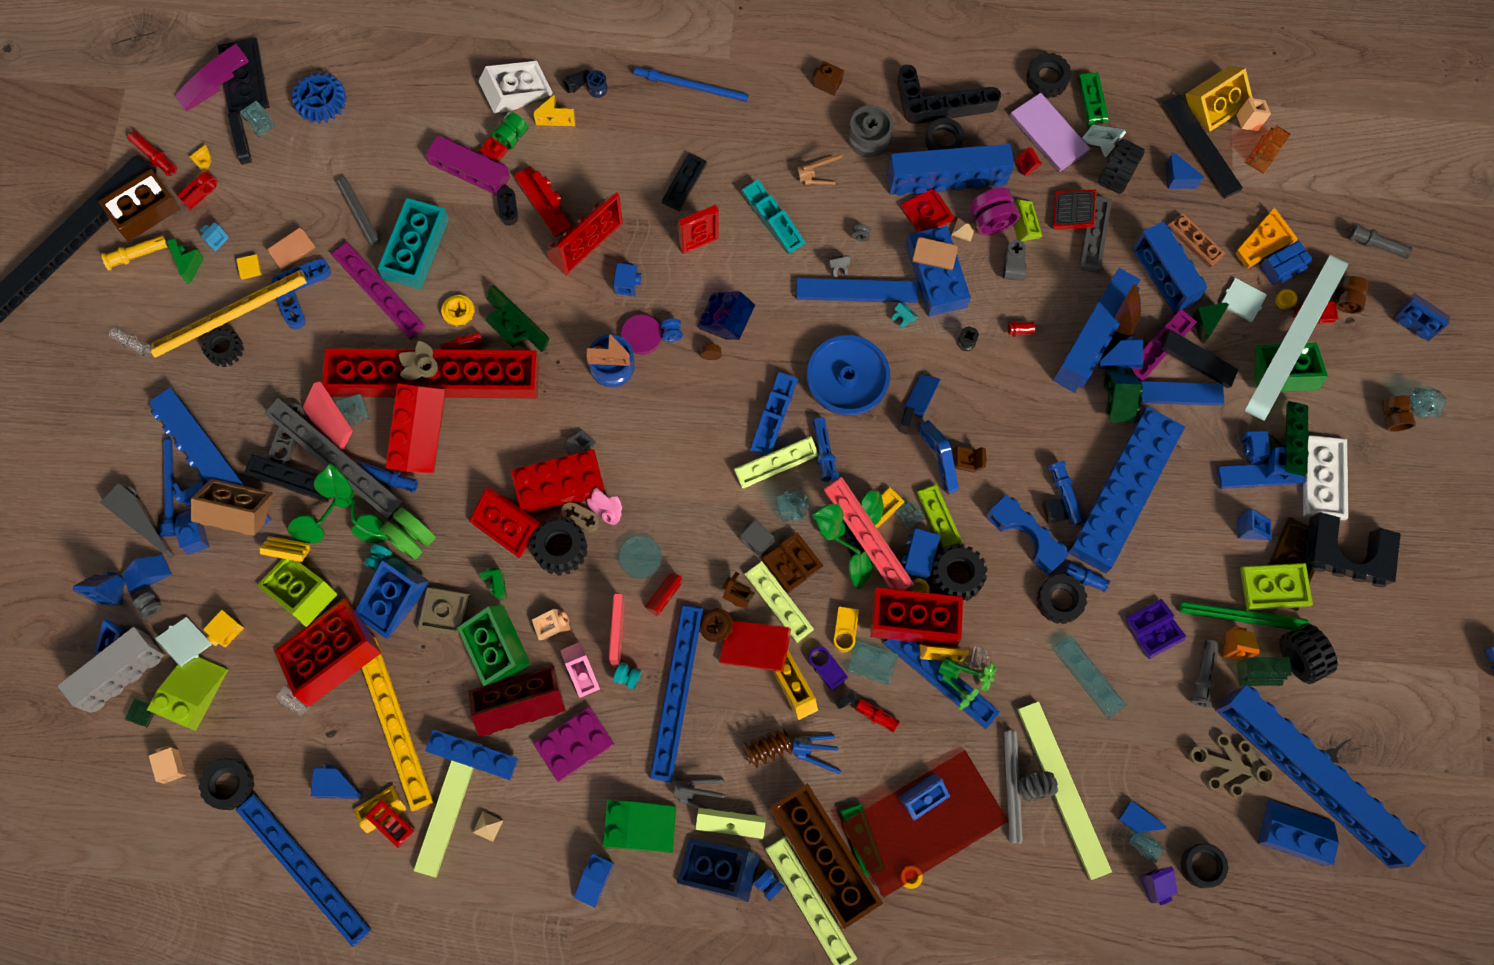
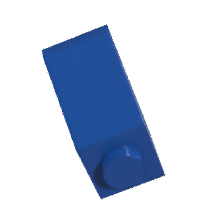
(1125, 354)
(190, 534)
(333, 784)
(593, 880)

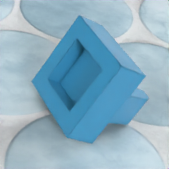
(213, 236)

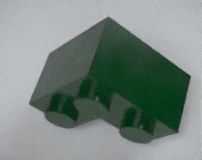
(1123, 394)

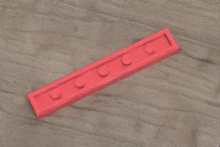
(869, 536)

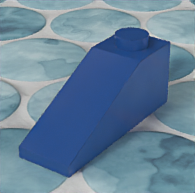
(102, 589)

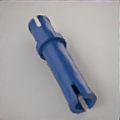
(394, 479)

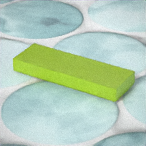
(939, 516)

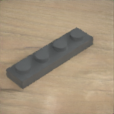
(1095, 237)

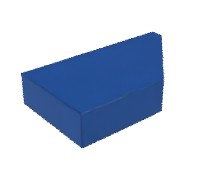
(1139, 819)

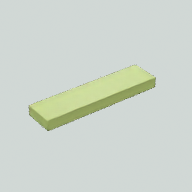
(776, 462)
(779, 601)

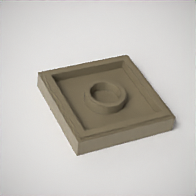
(443, 611)

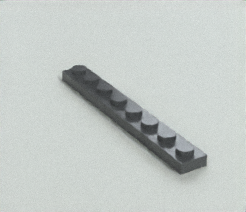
(328, 453)

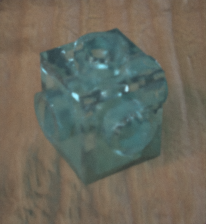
(1427, 402)
(792, 506)

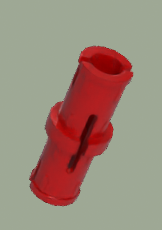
(462, 343)
(877, 715)

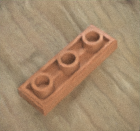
(1188, 233)

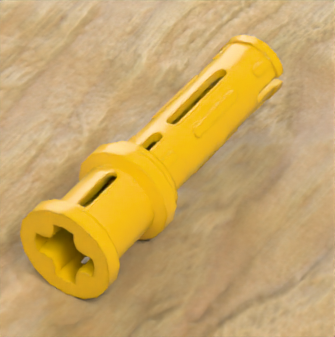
(125, 255)

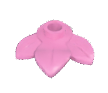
(606, 507)

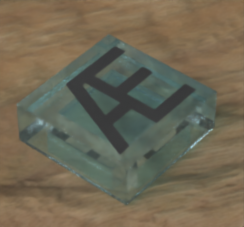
(909, 515)

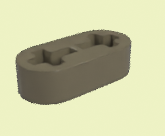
(582, 513)

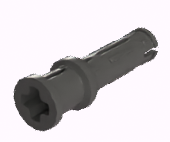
(1371, 238)
(1205, 683)

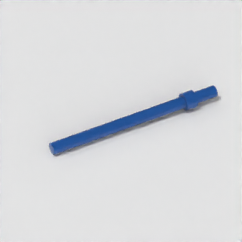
(654, 75)

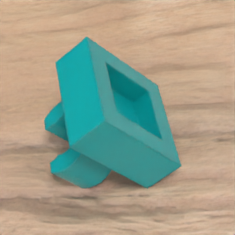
(906, 313)

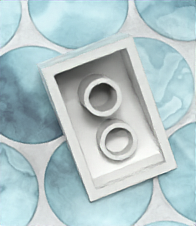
(513, 85)

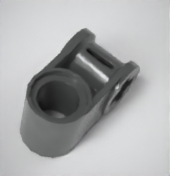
(1014, 261)

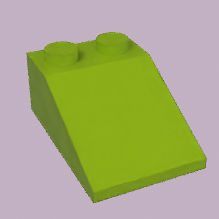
(297, 590)
(188, 692)

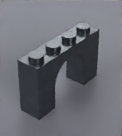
(1324, 554)

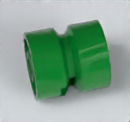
(510, 129)

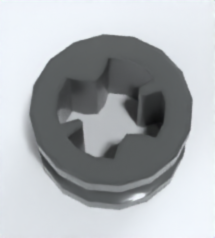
(861, 232)

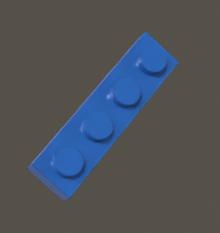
(471, 755)

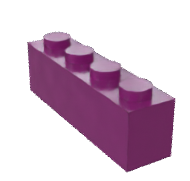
(467, 165)

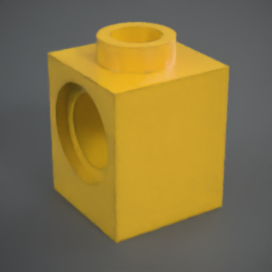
(222, 629)

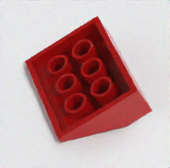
(586, 234)
(326, 653)

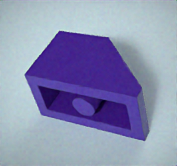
(1160, 885)

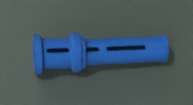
(826, 458)
(1063, 483)

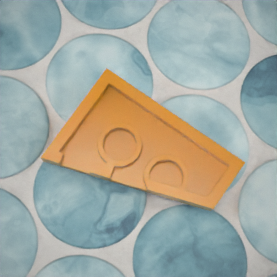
(1266, 240)

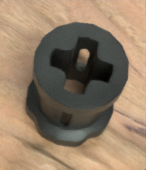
(969, 333)

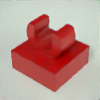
(493, 149)
(1028, 161)

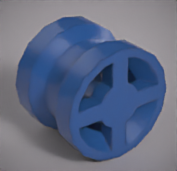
(671, 330)

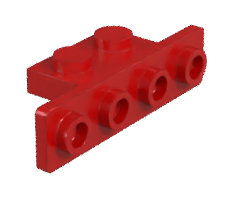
(543, 199)

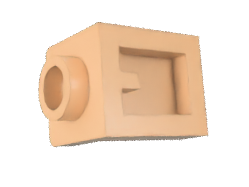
(551, 623)

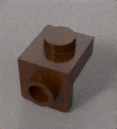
(969, 459)
(736, 593)

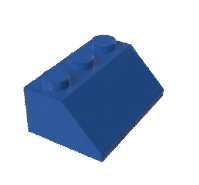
(1299, 834)

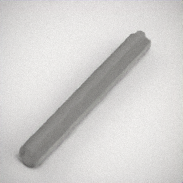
(1013, 792)

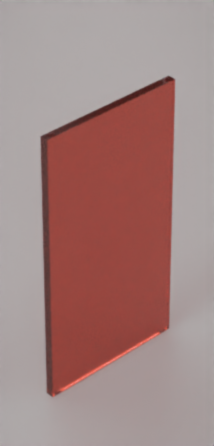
(902, 849)

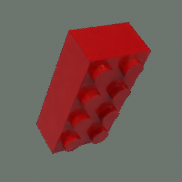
(557, 482)
(916, 617)

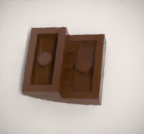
(792, 563)

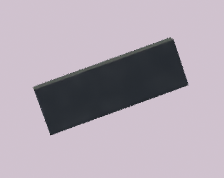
(684, 182)

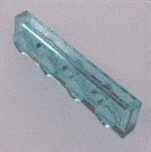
(1089, 677)

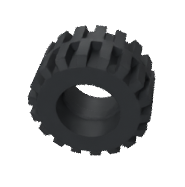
(1121, 166)
(555, 529)
(966, 558)
(1309, 653)

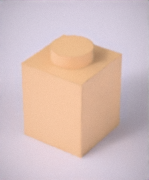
(1253, 114)
(166, 764)

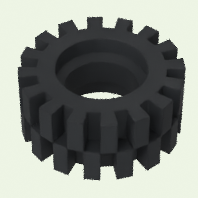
(220, 335)

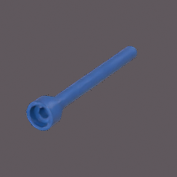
(168, 525)

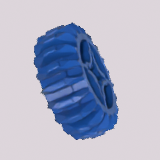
(310, 105)

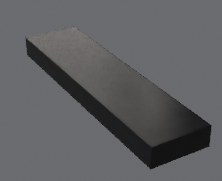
(1199, 359)
(283, 477)

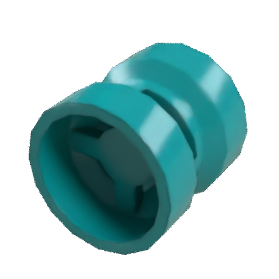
(377, 554)
(627, 675)

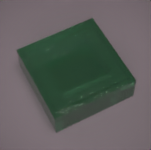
(139, 714)

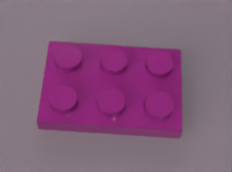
(574, 744)

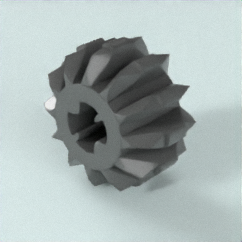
(1038, 786)

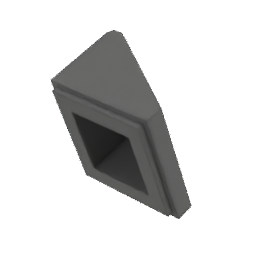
(579, 443)

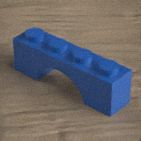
(1009, 515)

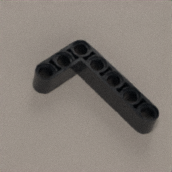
(942, 102)

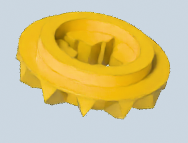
(452, 304)

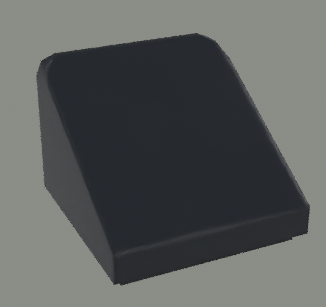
(1055, 510)

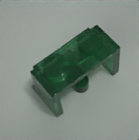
(1263, 671)

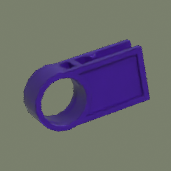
(831, 672)

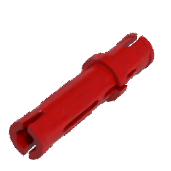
(157, 158)

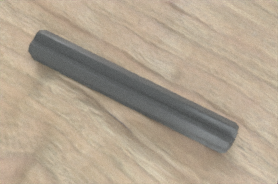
(358, 211)

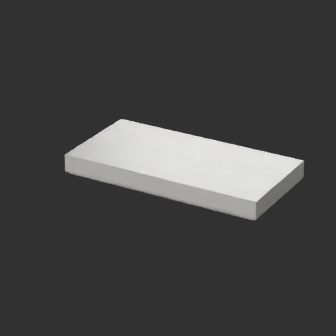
(1327, 477)

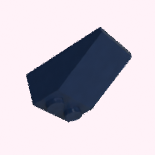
(719, 869)

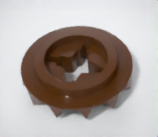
(709, 620)

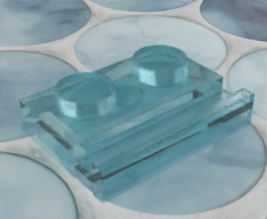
(872, 663)

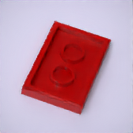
(698, 229)
(504, 522)
(756, 646)

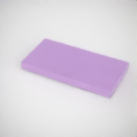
(1050, 132)

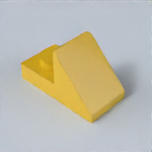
(550, 115)

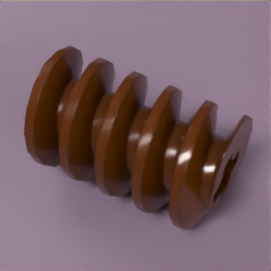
(767, 748)

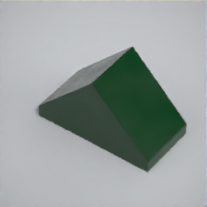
(1207, 319)

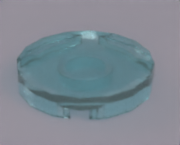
(640, 557)

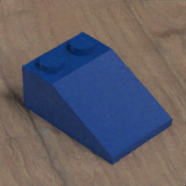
(390, 596)

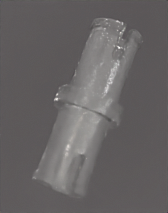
(130, 341)

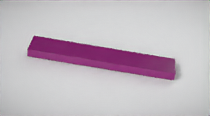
(378, 290)

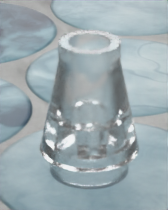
(290, 702)

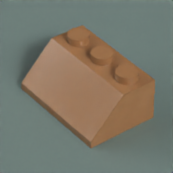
(231, 507)

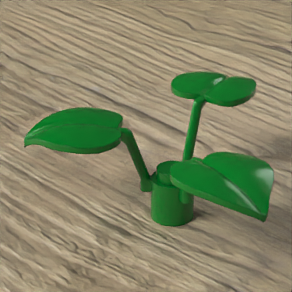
(334, 484)
(832, 527)

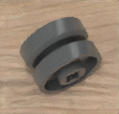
(870, 131)

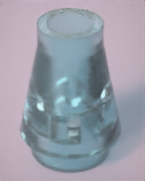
(1147, 847)

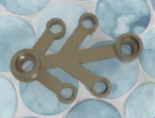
(1234, 766)

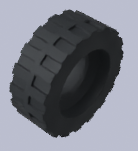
(1054, 62)
(1073, 587)
(213, 772)

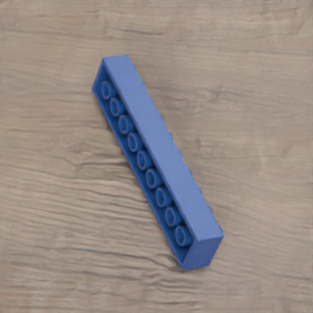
(1321, 778)

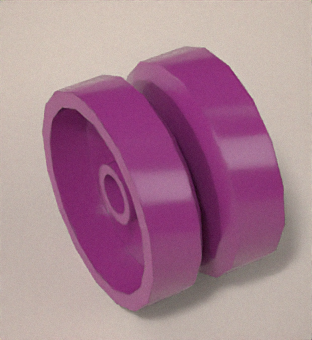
(994, 211)

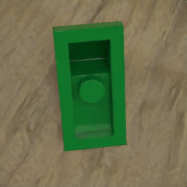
(186, 262)

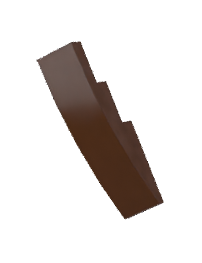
(1129, 313)

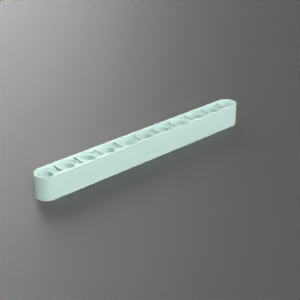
(1296, 338)

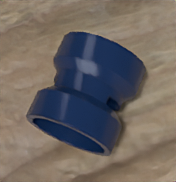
(597, 84)

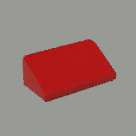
(664, 594)

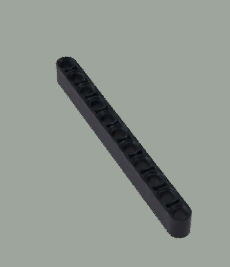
(64, 240)

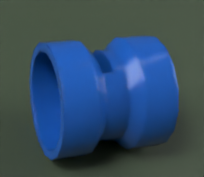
(765, 880)

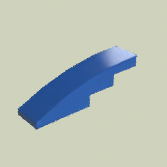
(774, 414)

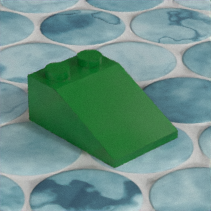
(639, 826)

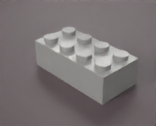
(111, 670)

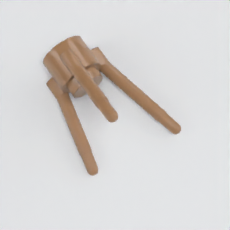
(806, 172)

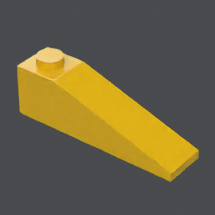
(796, 689)

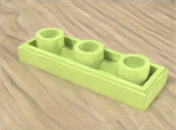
(730, 823)

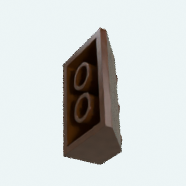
(139, 205)

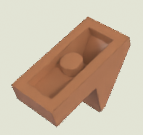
(612, 356)

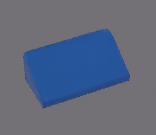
(922, 394)
(924, 796)

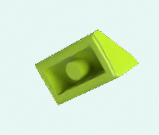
(1027, 226)

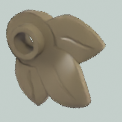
(416, 362)

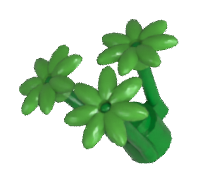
(952, 669)

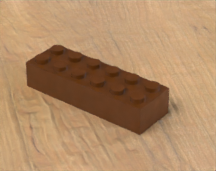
(825, 856)

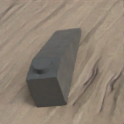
(133, 512)

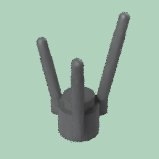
(685, 790)

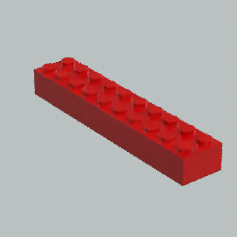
(459, 372)

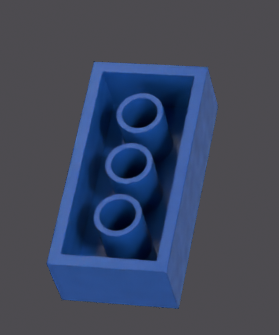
(1169, 267)
(940, 288)

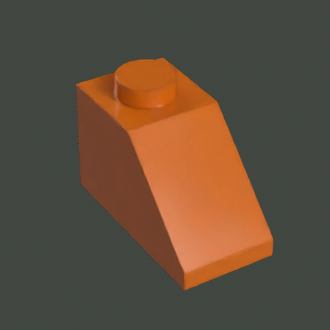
(1240, 644)

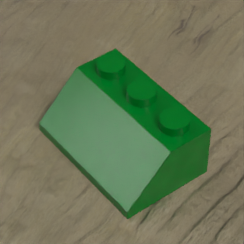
(1307, 373)
(493, 645)

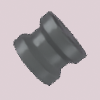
(147, 605)

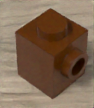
(828, 78)

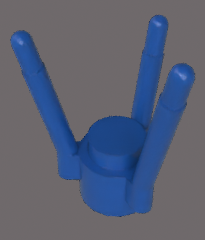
(804, 744)

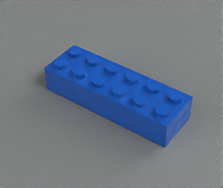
(950, 169)
(1096, 333)

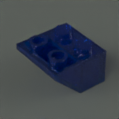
(726, 315)

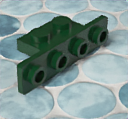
(512, 322)
(1296, 439)

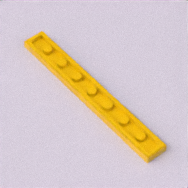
(227, 313)
(397, 733)

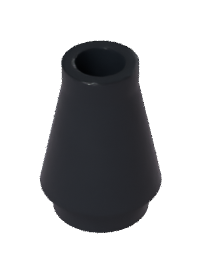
(574, 81)

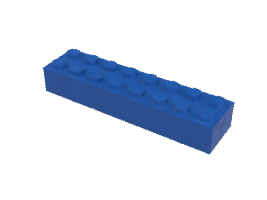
(1126, 490)

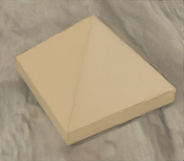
(964, 229)
(487, 826)

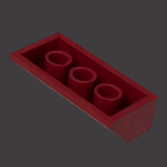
(516, 701)

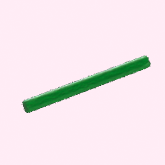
(1241, 615)

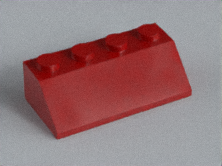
(415, 428)

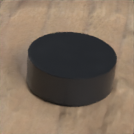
(846, 700)

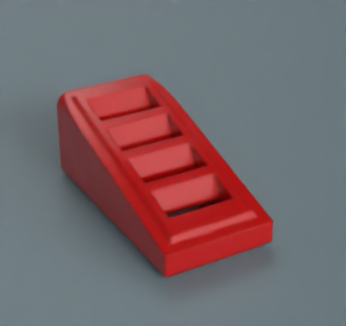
(395, 817)

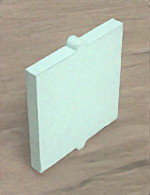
(1244, 299)
(183, 641)

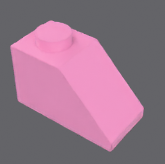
(579, 669)

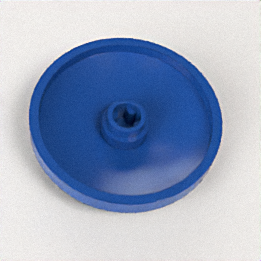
(848, 375)

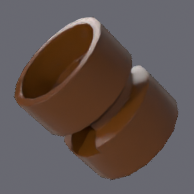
(1353, 294)
(1398, 413)

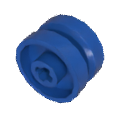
(612, 374)

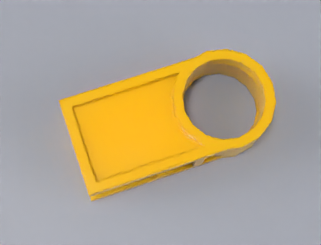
(846, 624)

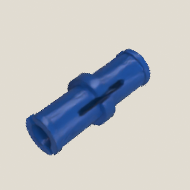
(1087, 577)

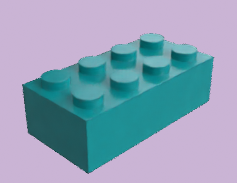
(413, 244)

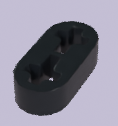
(503, 207)

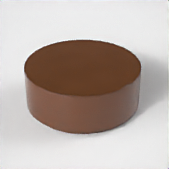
(711, 352)

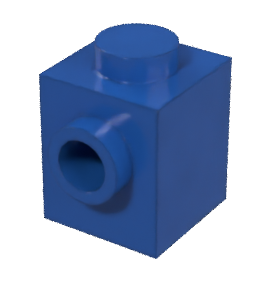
(626, 279)

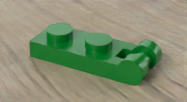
(1093, 98)

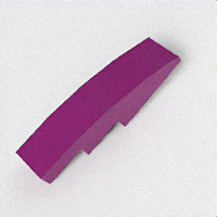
(206, 81)
(1152, 354)

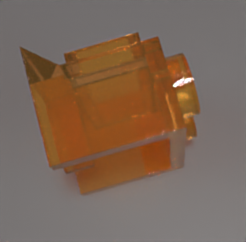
(1267, 149)

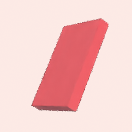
(327, 416)
(616, 630)

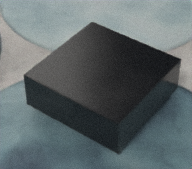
(906, 420)

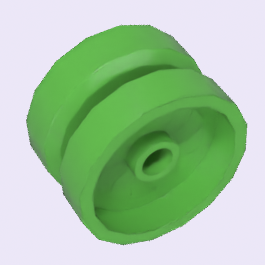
(405, 536)

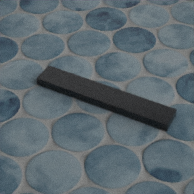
(1202, 146)

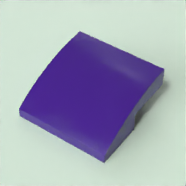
(1155, 629)

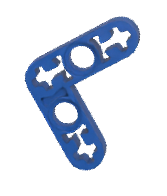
(295, 306)
(943, 452)

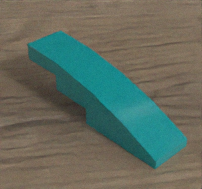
(773, 217)

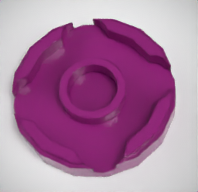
(642, 334)

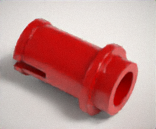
(1021, 328)

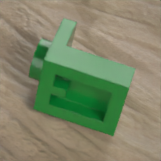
(498, 585)

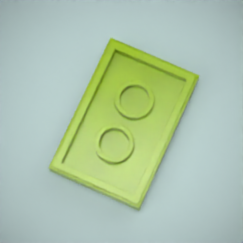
(1276, 586)

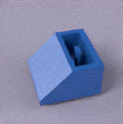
(1422, 317)

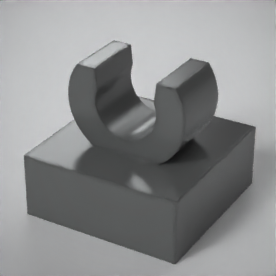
(838, 262)

